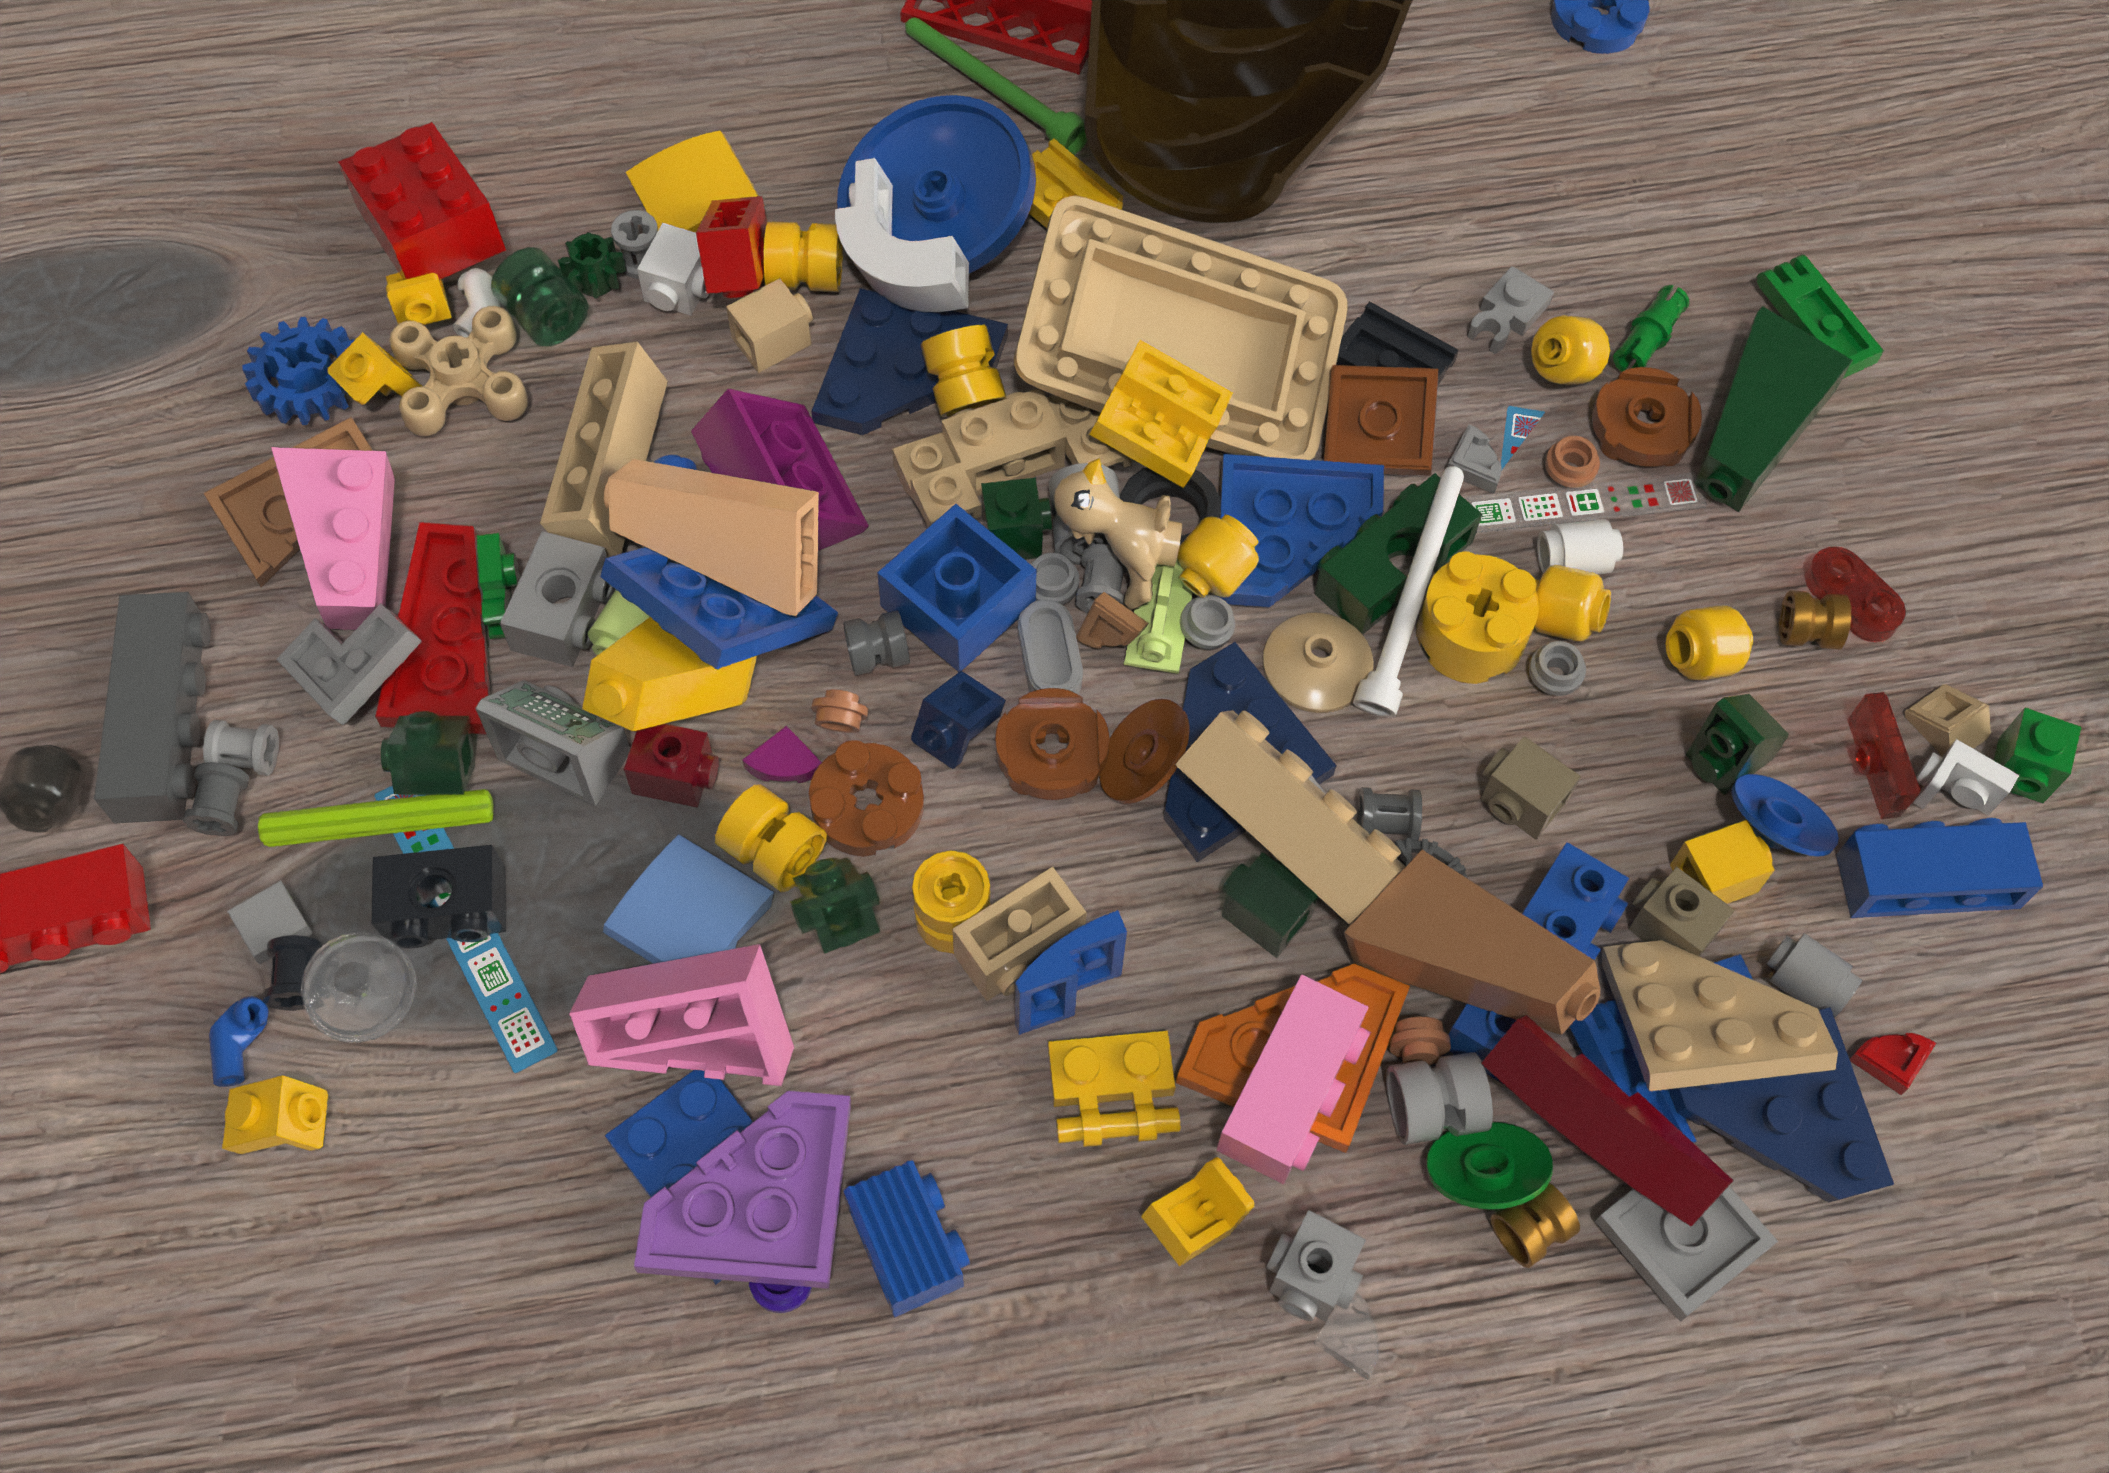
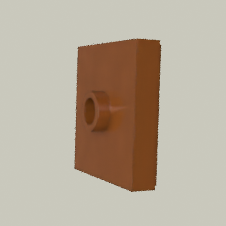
(1382, 417)

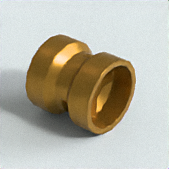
(1814, 619)
(1535, 1225)

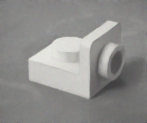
(1968, 776)

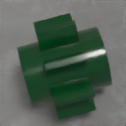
(592, 264)

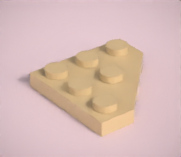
(1709, 1023)

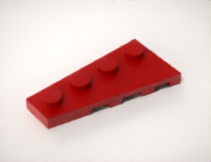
(445, 612)

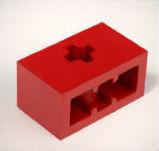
(733, 246)

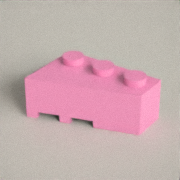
(342, 526)
(687, 1014)

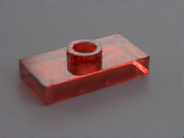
(1883, 755)

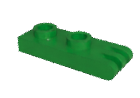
(1816, 308)

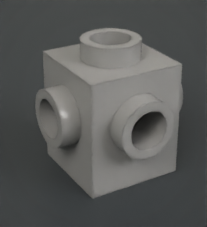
(1320, 1248)

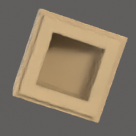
(1950, 716)

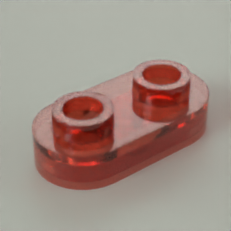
(1862, 588)

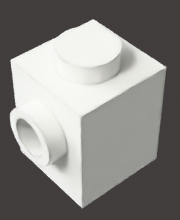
(672, 271)

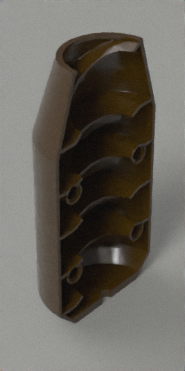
(1227, 98)

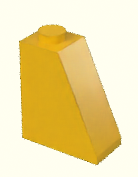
(660, 680)

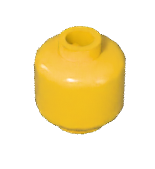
(1570, 350)
(1217, 556)
(1571, 603)
(1709, 642)

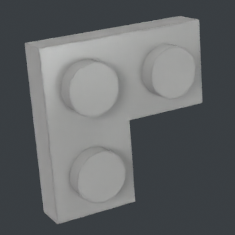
(349, 672)

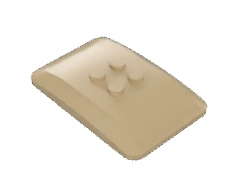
(1210, 306)

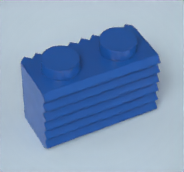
(905, 1237)

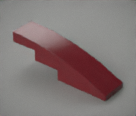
(1606, 1123)

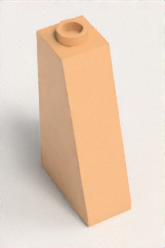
(723, 526)

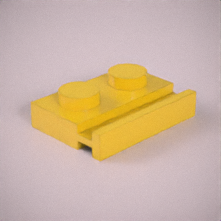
(1064, 175)

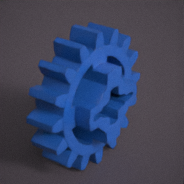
(300, 365)

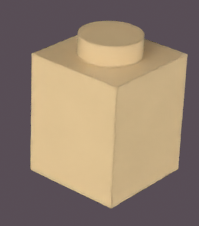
(770, 324)

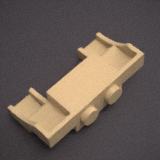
(996, 444)

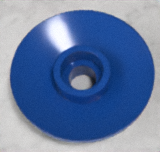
(1784, 816)

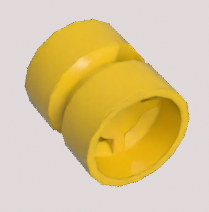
(803, 255)
(963, 369)
(763, 833)
(947, 893)

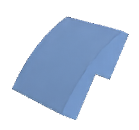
(687, 906)

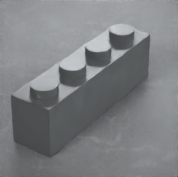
(152, 708)

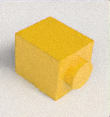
(1727, 861)

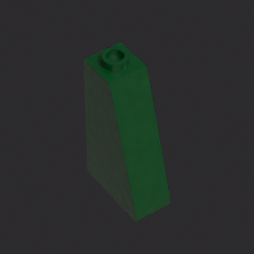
(1768, 403)

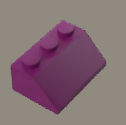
(779, 445)

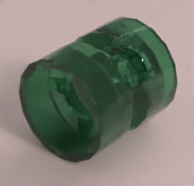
(539, 296)

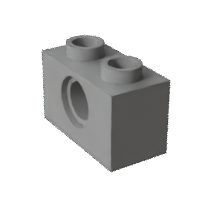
(554, 571)

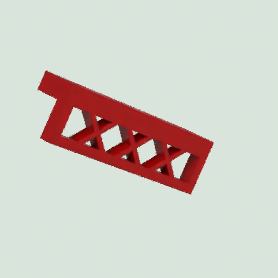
(1047, 19)

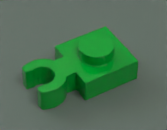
(496, 577)

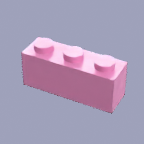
(1295, 1080)

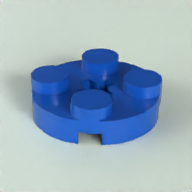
(1600, 32)

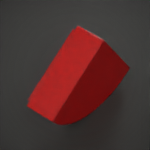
(1894, 1058)

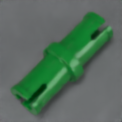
(1651, 328)

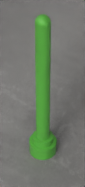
(1062, 126)

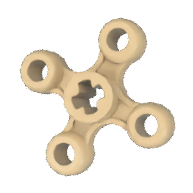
(458, 371)

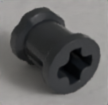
(289, 962)

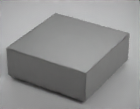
(268, 916)

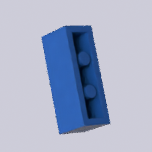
(1938, 868)

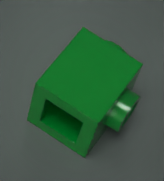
(2038, 751)

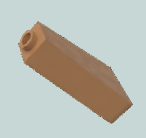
(1472, 947)

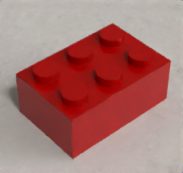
(422, 204)

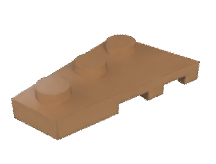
(256, 508)

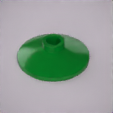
(1490, 1167)

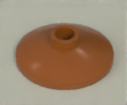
(1145, 750)

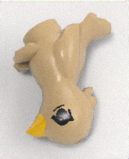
(1134, 531)

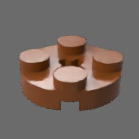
(1641, 443)
(1044, 774)
(877, 827)

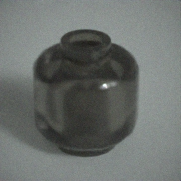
(41, 788)

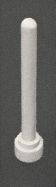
(1380, 691)

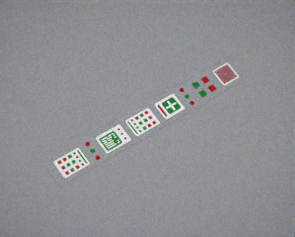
(1588, 502)

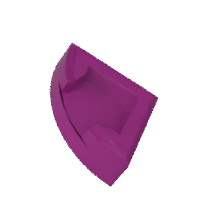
(782, 759)

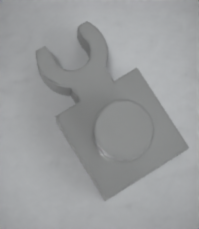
(1510, 304)

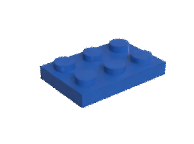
(676, 1131)

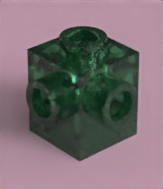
(835, 903)

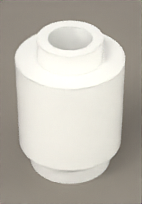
(1581, 546)

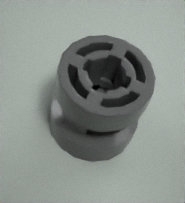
(876, 643)

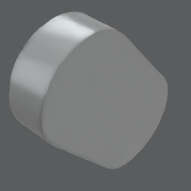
(1049, 647)

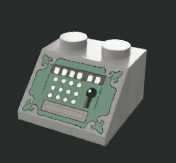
(554, 739)

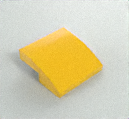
(686, 178)
(1161, 413)

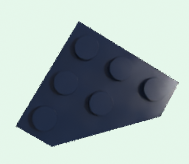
(882, 365)
(1226, 684)
(1799, 1124)

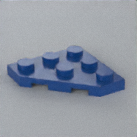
(1296, 514)
(708, 615)

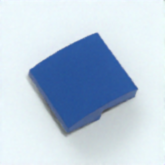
(1076, 961)

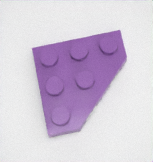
(757, 1201)

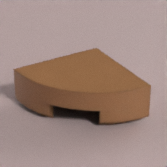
(1110, 624)

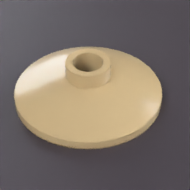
(1312, 681)

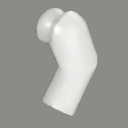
(478, 293)

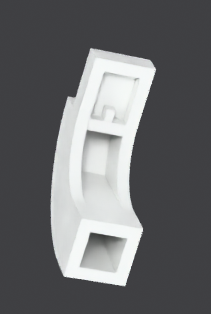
(911, 274)

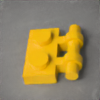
(1110, 1071)

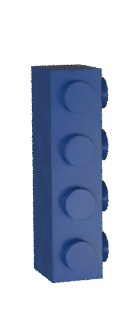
(1573, 905)

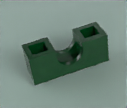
(1360, 578)

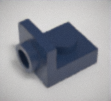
(954, 717)

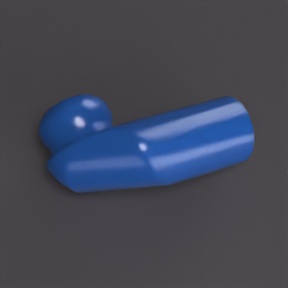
(232, 1035)

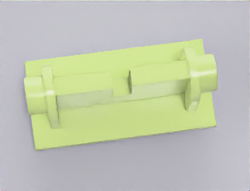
(1162, 640)

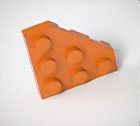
(1230, 1046)

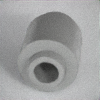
(1813, 974)

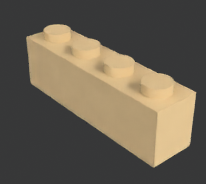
(606, 431)
(1290, 814)

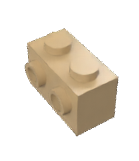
(1015, 931)

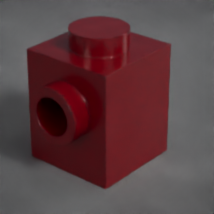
(671, 764)

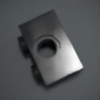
(409, 882)

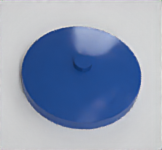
(953, 173)

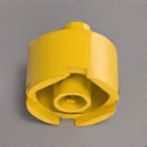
(1477, 617)

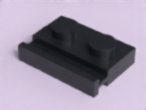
(1389, 341)

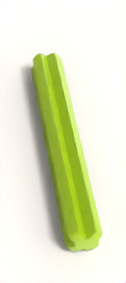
(375, 818)

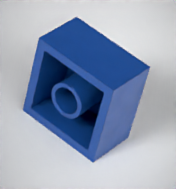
(957, 587)

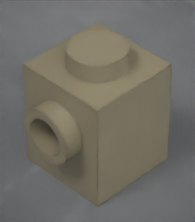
(1528, 786)
(1679, 913)

